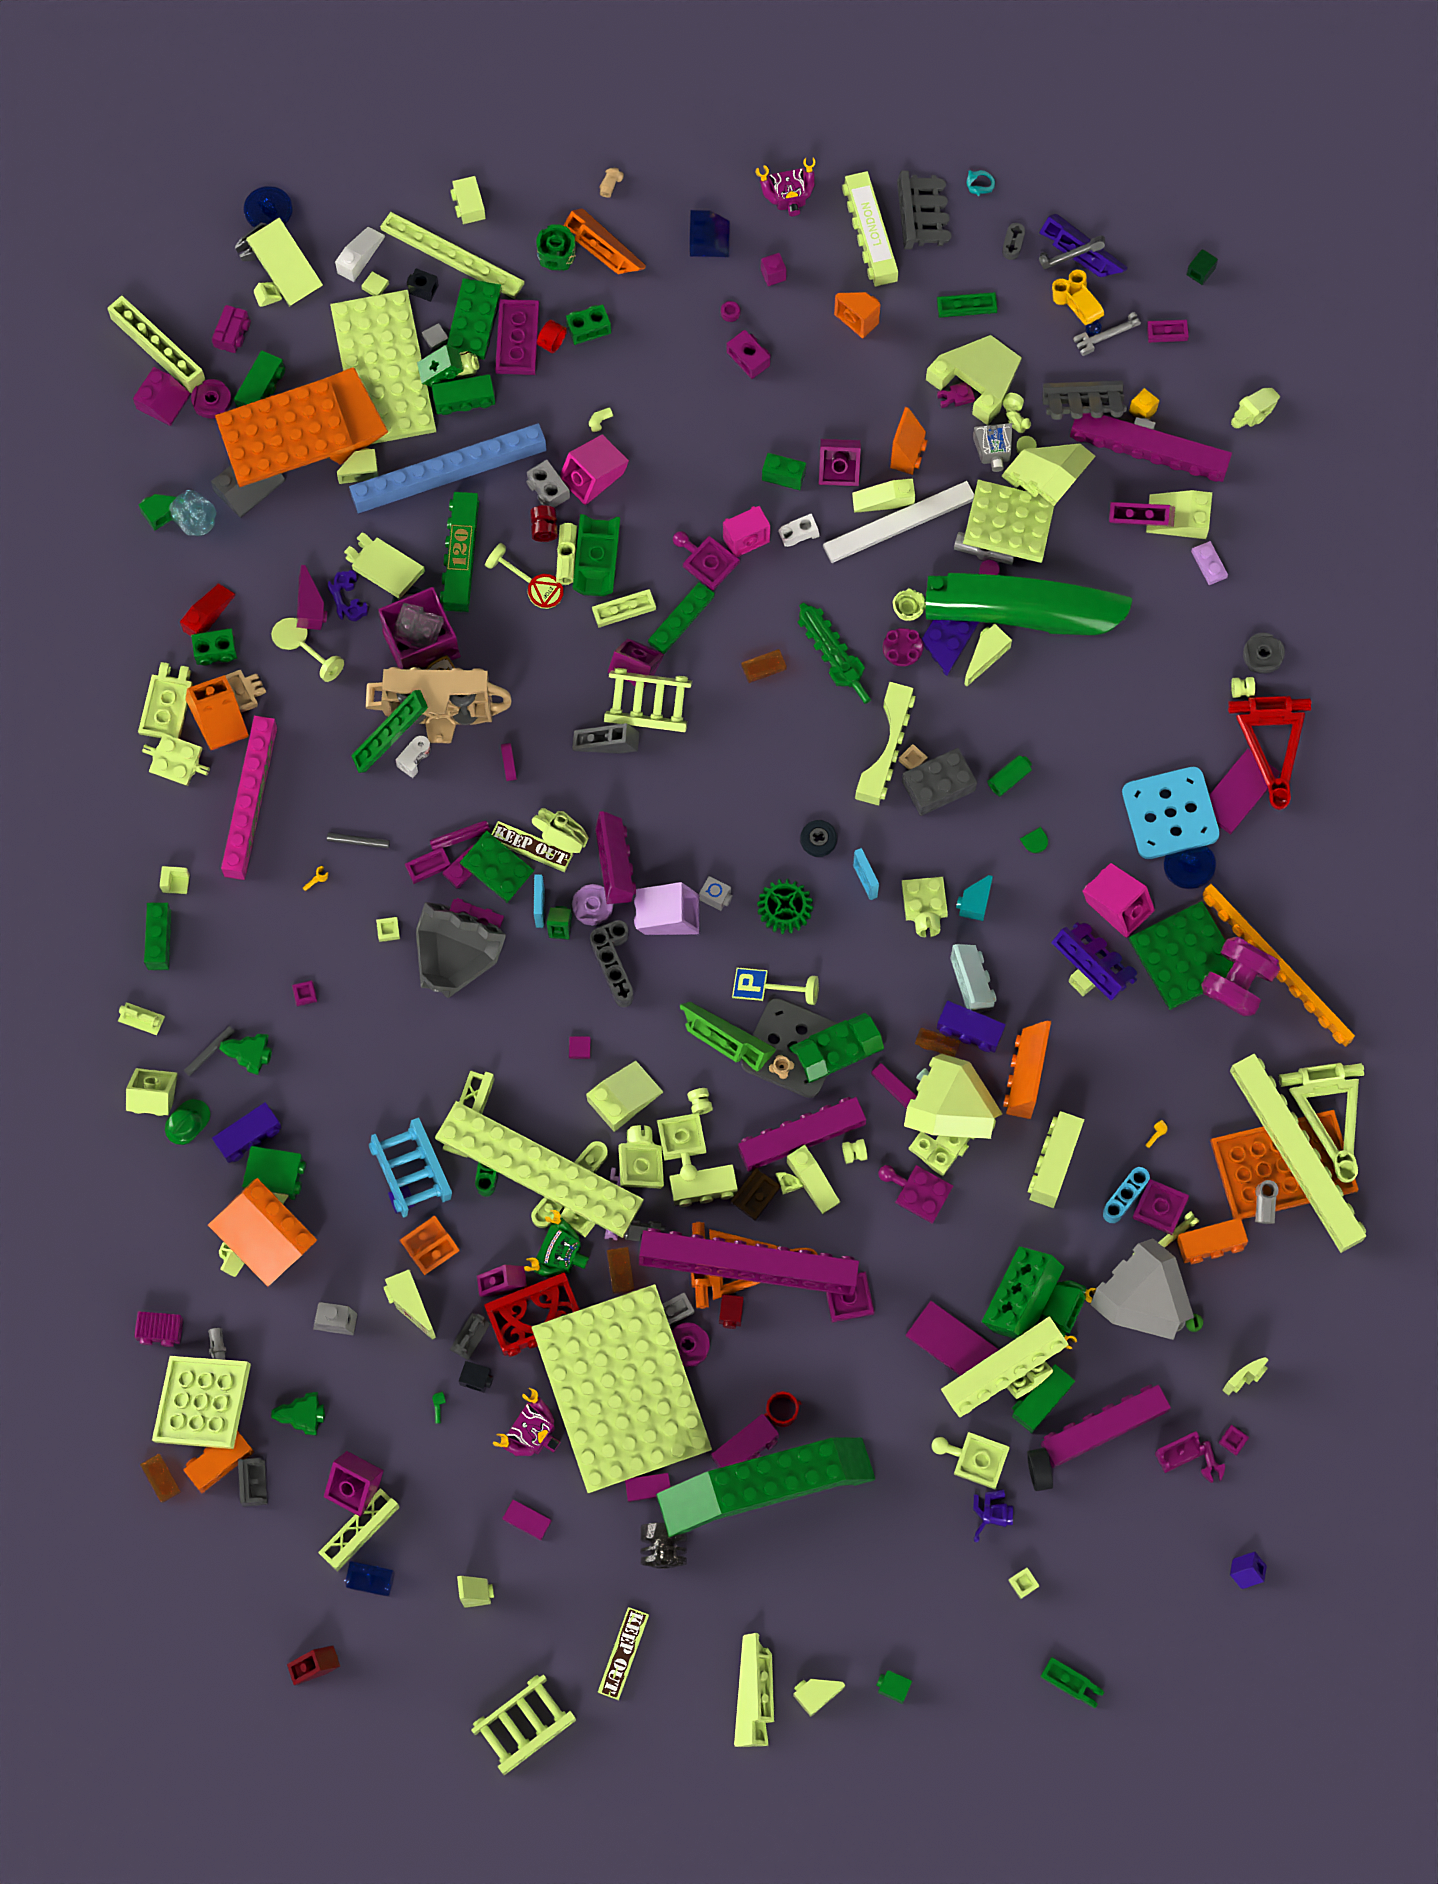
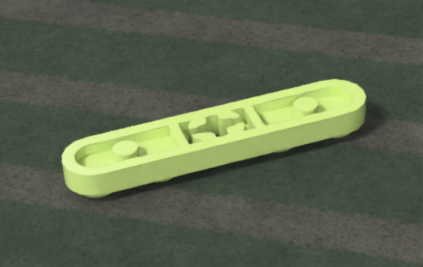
(591, 1160)

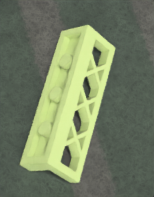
(480, 1100)
(348, 1549)

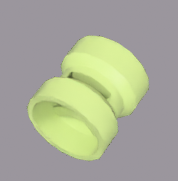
(1243, 687)
(700, 1101)
(854, 1151)

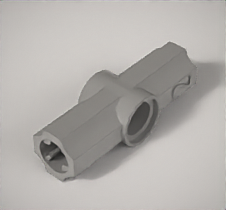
(980, 553)

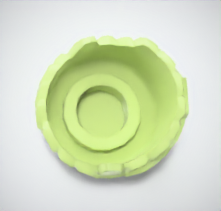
(909, 604)

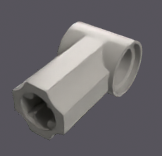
(1266, 1204)

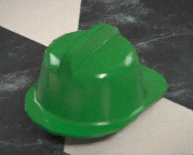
(187, 1121)

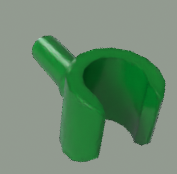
(438, 1398)

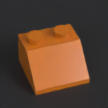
(858, 311)

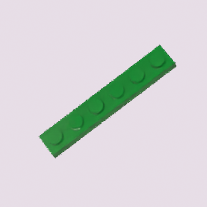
(389, 731)

